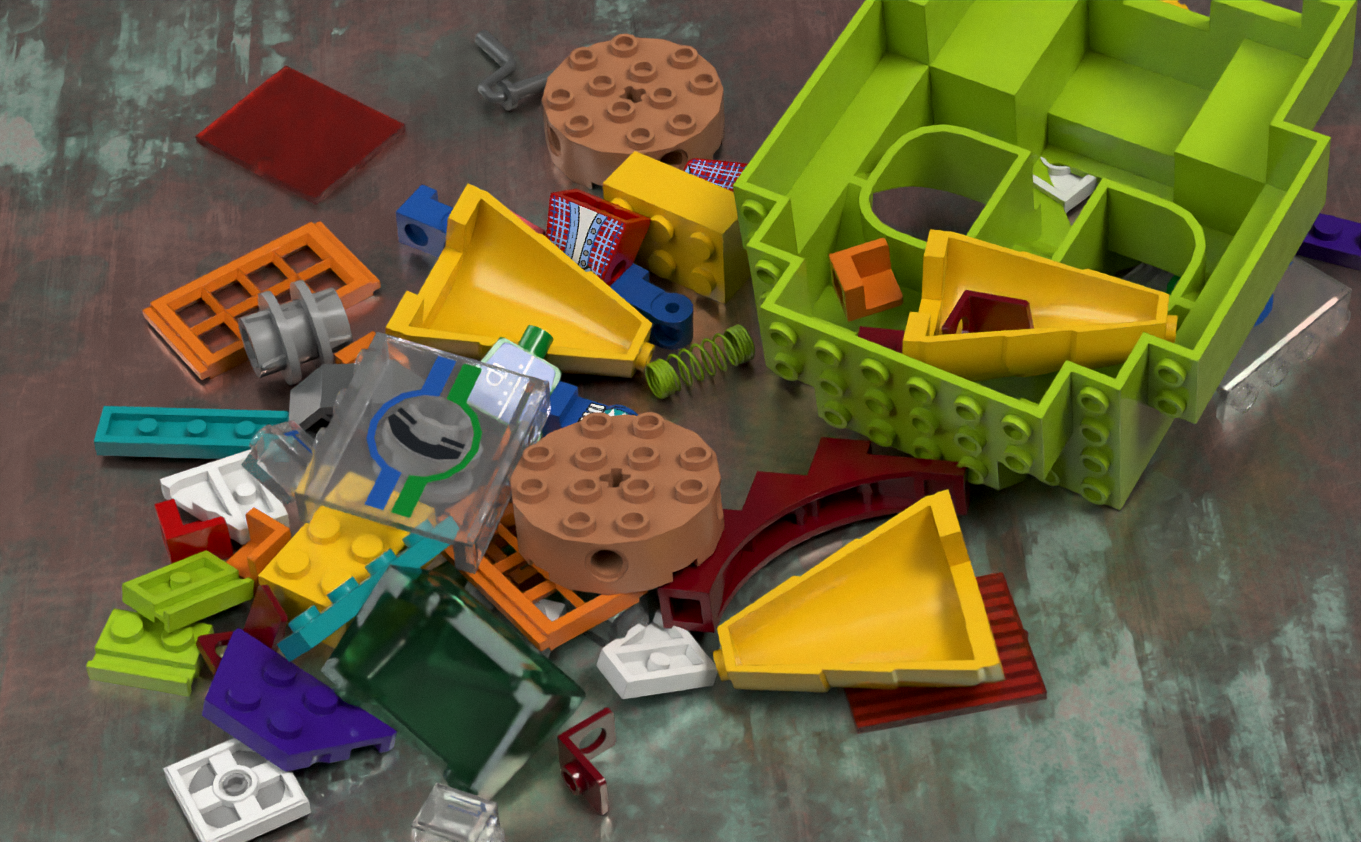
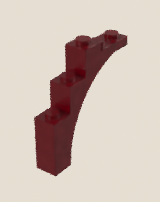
(786, 509)

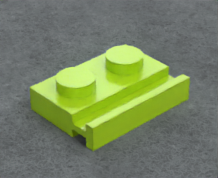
(187, 591)
(146, 656)

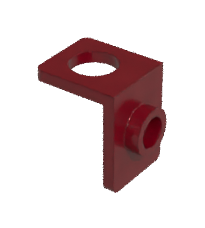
(988, 313)
(264, 622)
(575, 766)

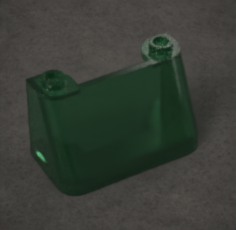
(452, 677)

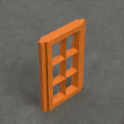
(520, 606)

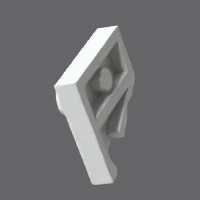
(225, 491)
(655, 661)

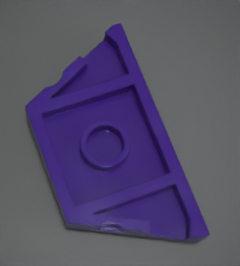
(286, 710)

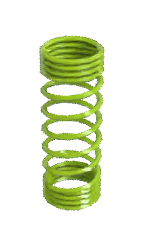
(737, 346)

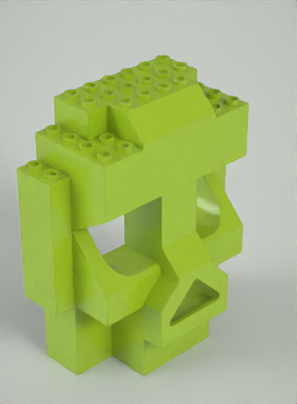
(1197, 170)

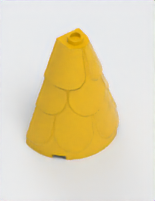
(507, 276)
(1073, 311)
(871, 615)

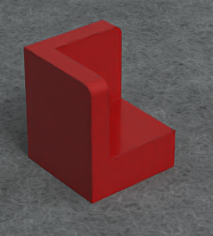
(192, 538)

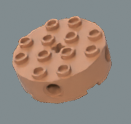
(631, 99)
(617, 503)

